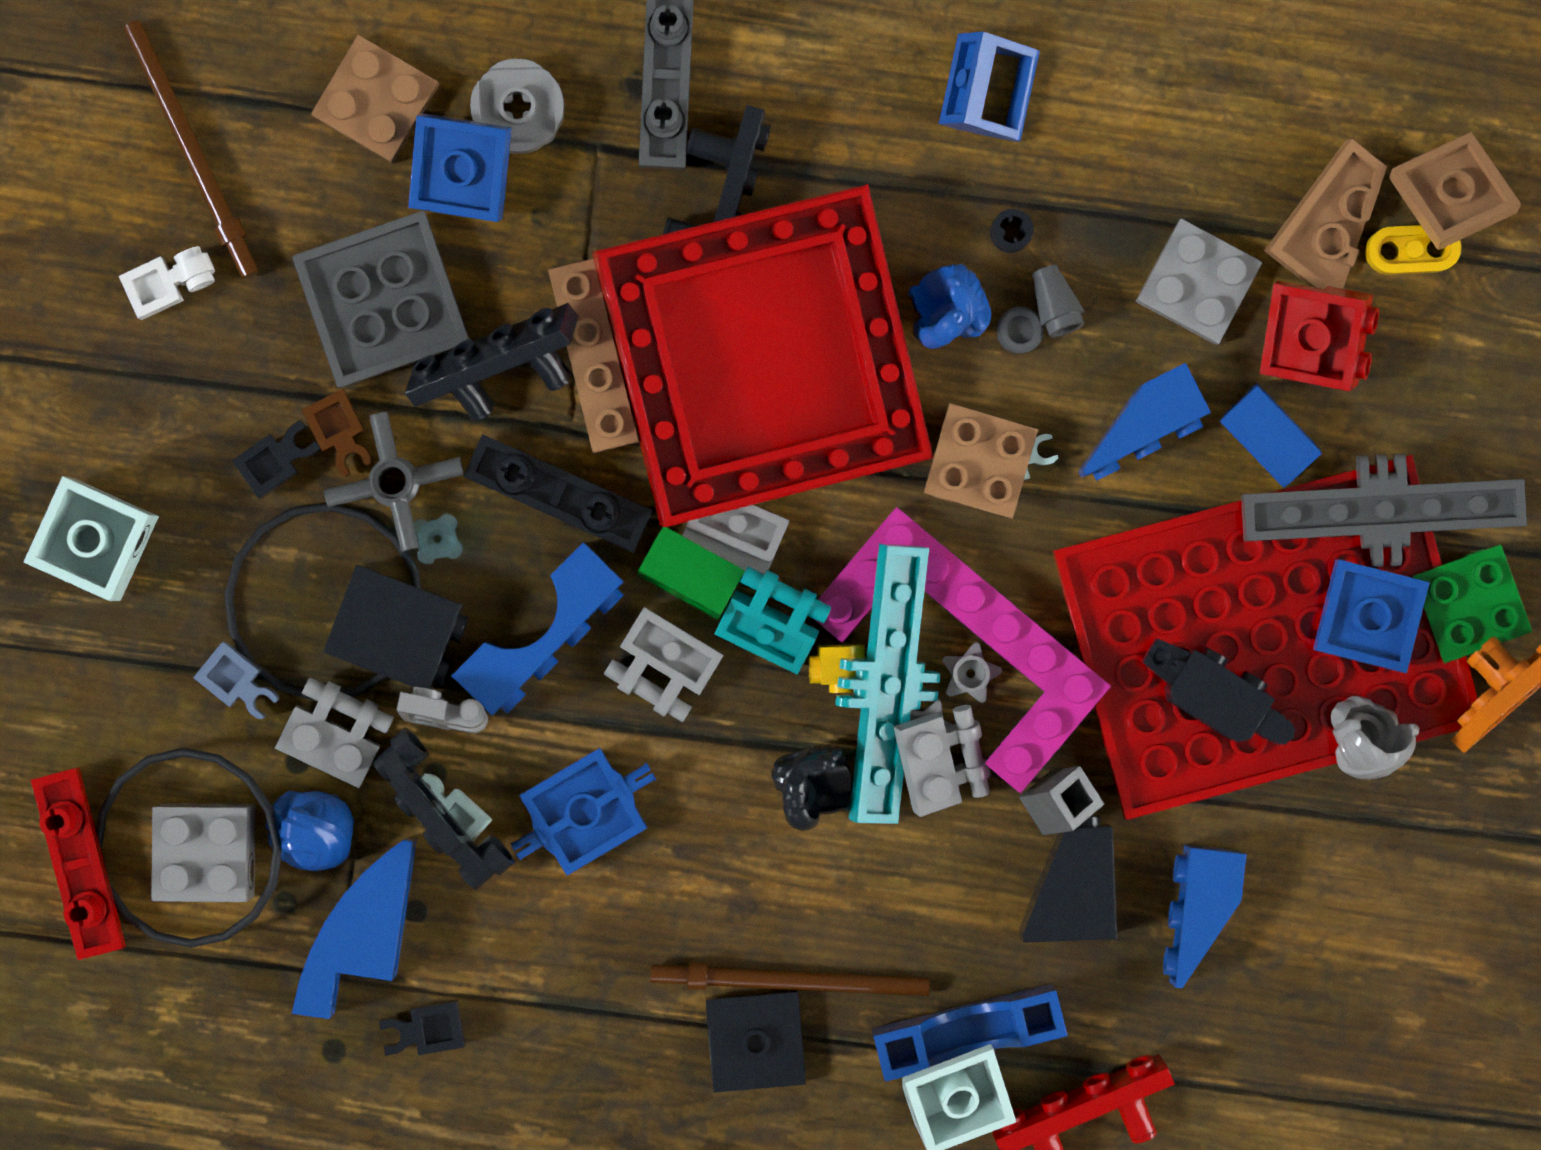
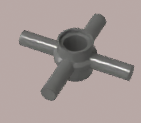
(374, 485)

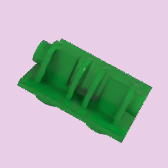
(1472, 603)

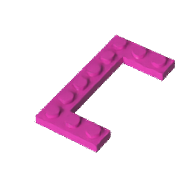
(1067, 683)

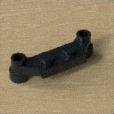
(442, 830)

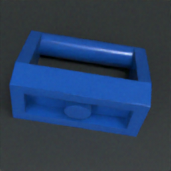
(970, 81)

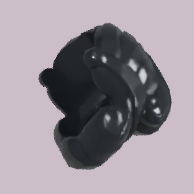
(812, 784)

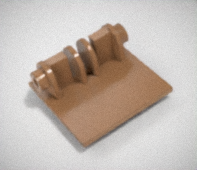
(980, 461)

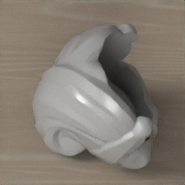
(1370, 738)

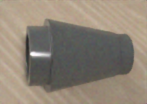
(1056, 302)

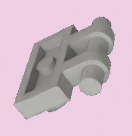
(670, 652)
(430, 709)
(328, 745)
(929, 763)

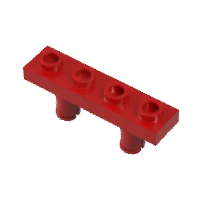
(78, 863)
(1096, 1097)

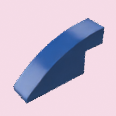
(360, 933)

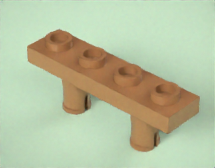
(595, 358)

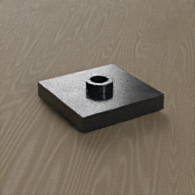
(755, 1041)

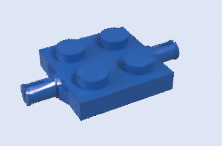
(583, 811)

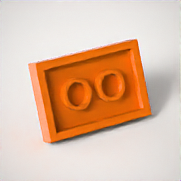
(1510, 686)

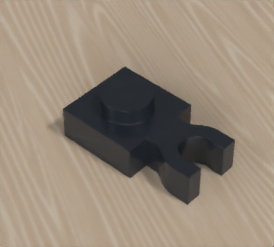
(271, 463)
(432, 1028)

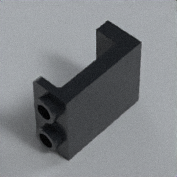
(396, 629)

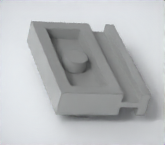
(740, 536)

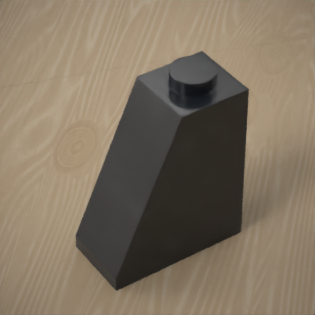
(1075, 888)

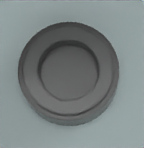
(1019, 330)

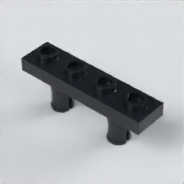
(738, 157)
(506, 347)
(558, 493)

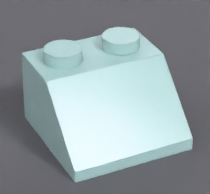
(958, 1099)

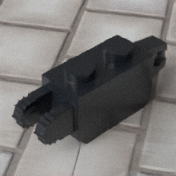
(1215, 695)

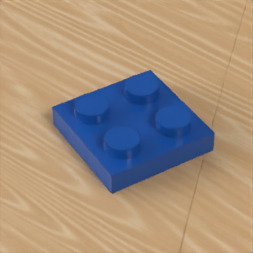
(459, 167)
(1371, 616)

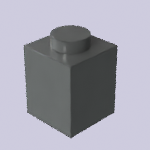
(1061, 800)

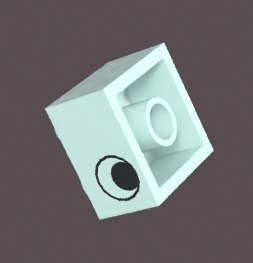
(91, 539)

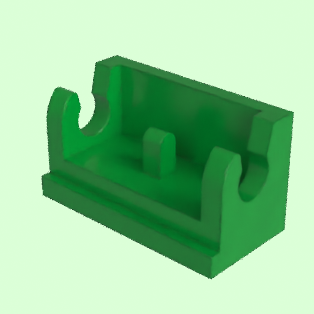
(690, 572)

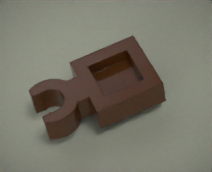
(336, 425)

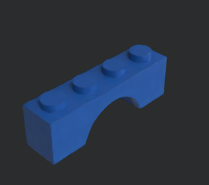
(498, 673)
(1002, 1021)

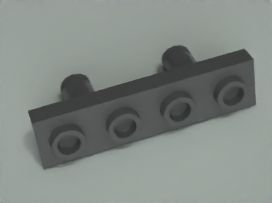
(666, 84)

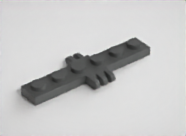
(1383, 509)

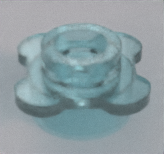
(449, 546)

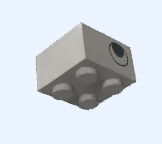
(203, 852)

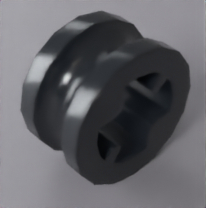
(997, 233)

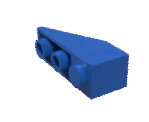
(1153, 411)
(1207, 898)

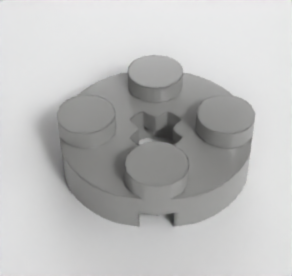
(536, 86)

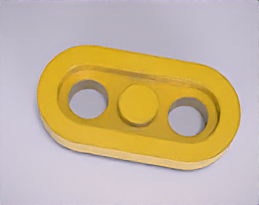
(1410, 252)

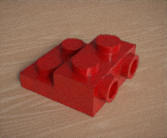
(1319, 335)

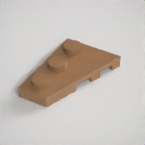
(1326, 226)

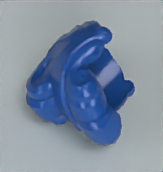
(949, 306)
(313, 829)

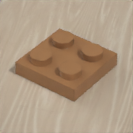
(375, 99)
(1454, 190)

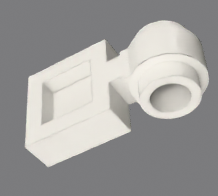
(155, 286)

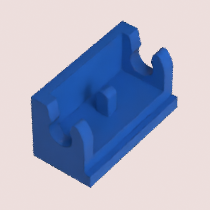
(1270, 435)

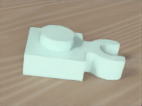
(463, 809)

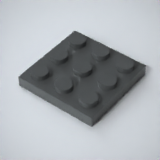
(381, 299)

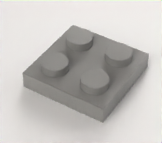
(1198, 281)

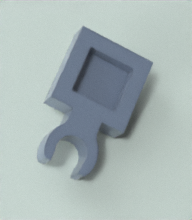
(231, 677)

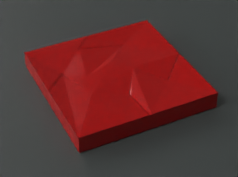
(763, 355)

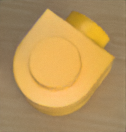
(825, 666)

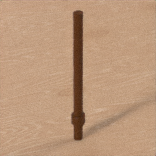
(228, 230)
(699, 976)

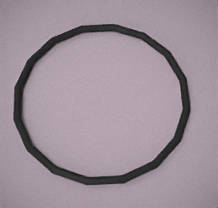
(301, 510)
(273, 827)

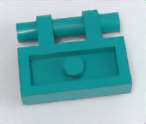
(767, 631)

